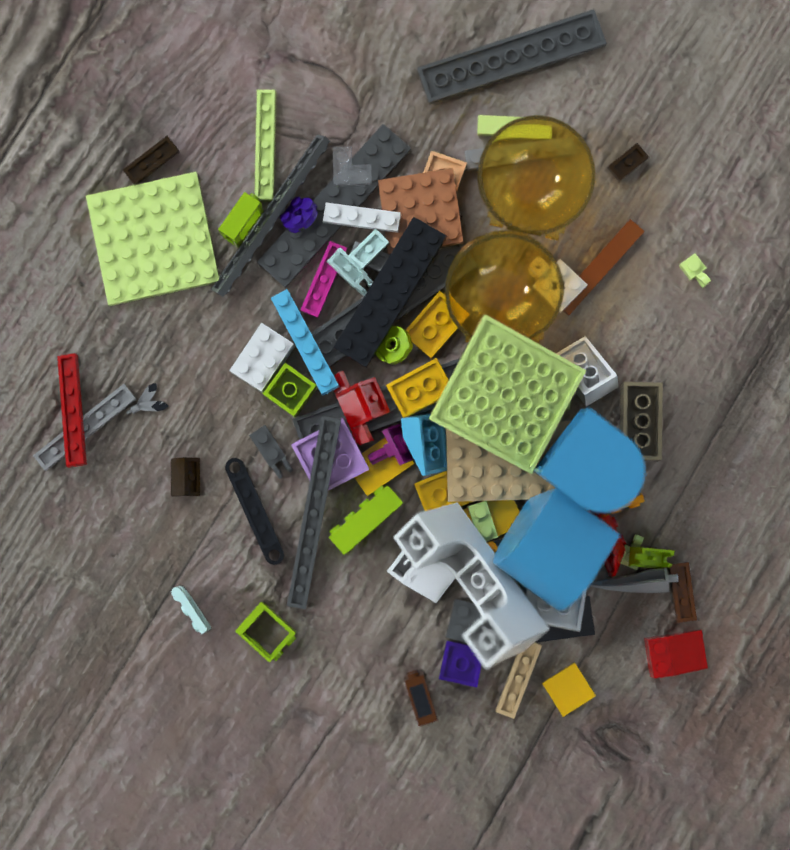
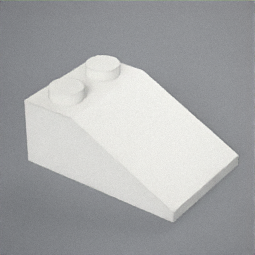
(599, 376)

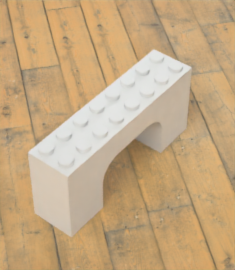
(452, 540)

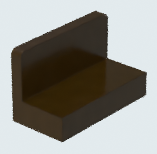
(185, 476)

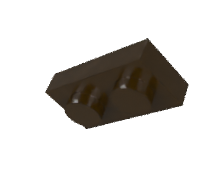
(628, 162)

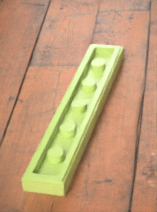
(265, 145)

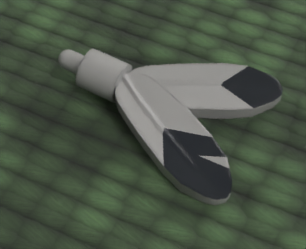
(144, 401)

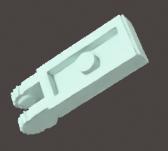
(349, 270)
(191, 609)

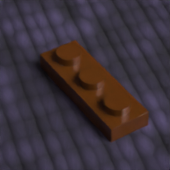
(683, 593)

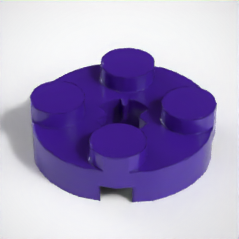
(299, 214)

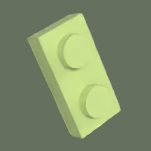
(482, 520)

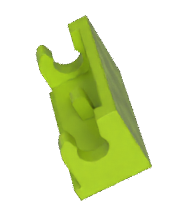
(649, 557)

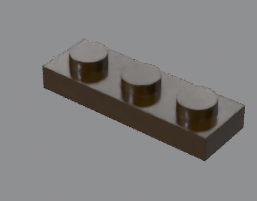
(151, 160)

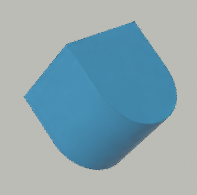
(594, 464)
(555, 548)

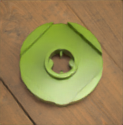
(402, 347)

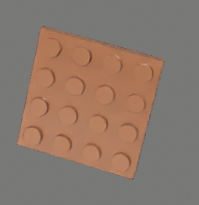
(426, 197)

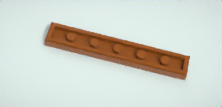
(606, 260)

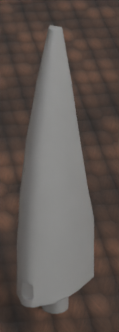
(642, 582)

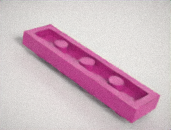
(321, 283)

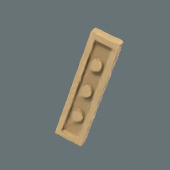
(518, 681)

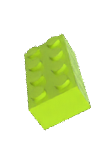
(368, 518)

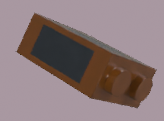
(420, 698)

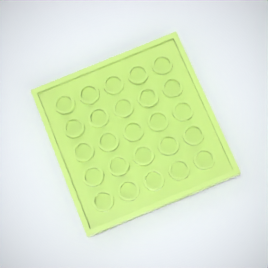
(152, 238)
(507, 394)

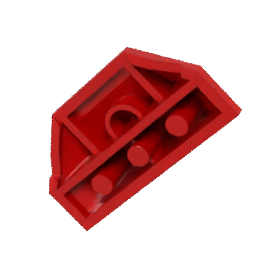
(616, 554)

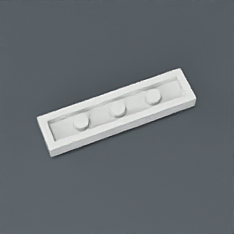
(362, 217)

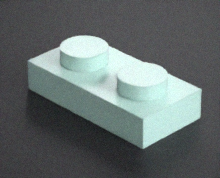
(369, 249)

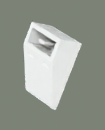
(428, 581)

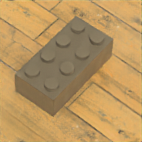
(642, 417)

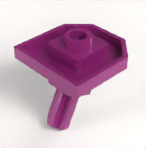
(395, 447)

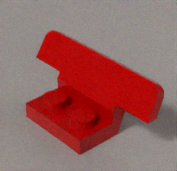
(360, 405)

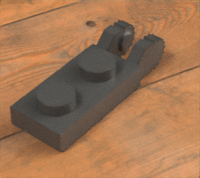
(270, 449)

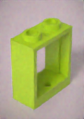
(241, 219)
(276, 654)

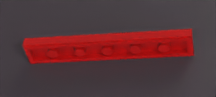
(72, 410)

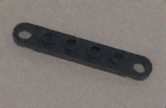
(254, 511)

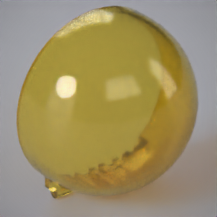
(536, 176)
(506, 279)

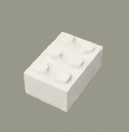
(262, 358)

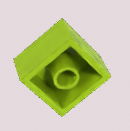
(290, 390)

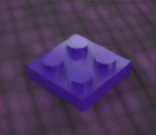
(460, 664)

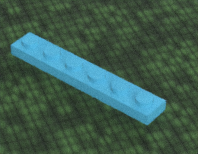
(305, 342)

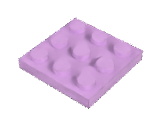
(347, 460)

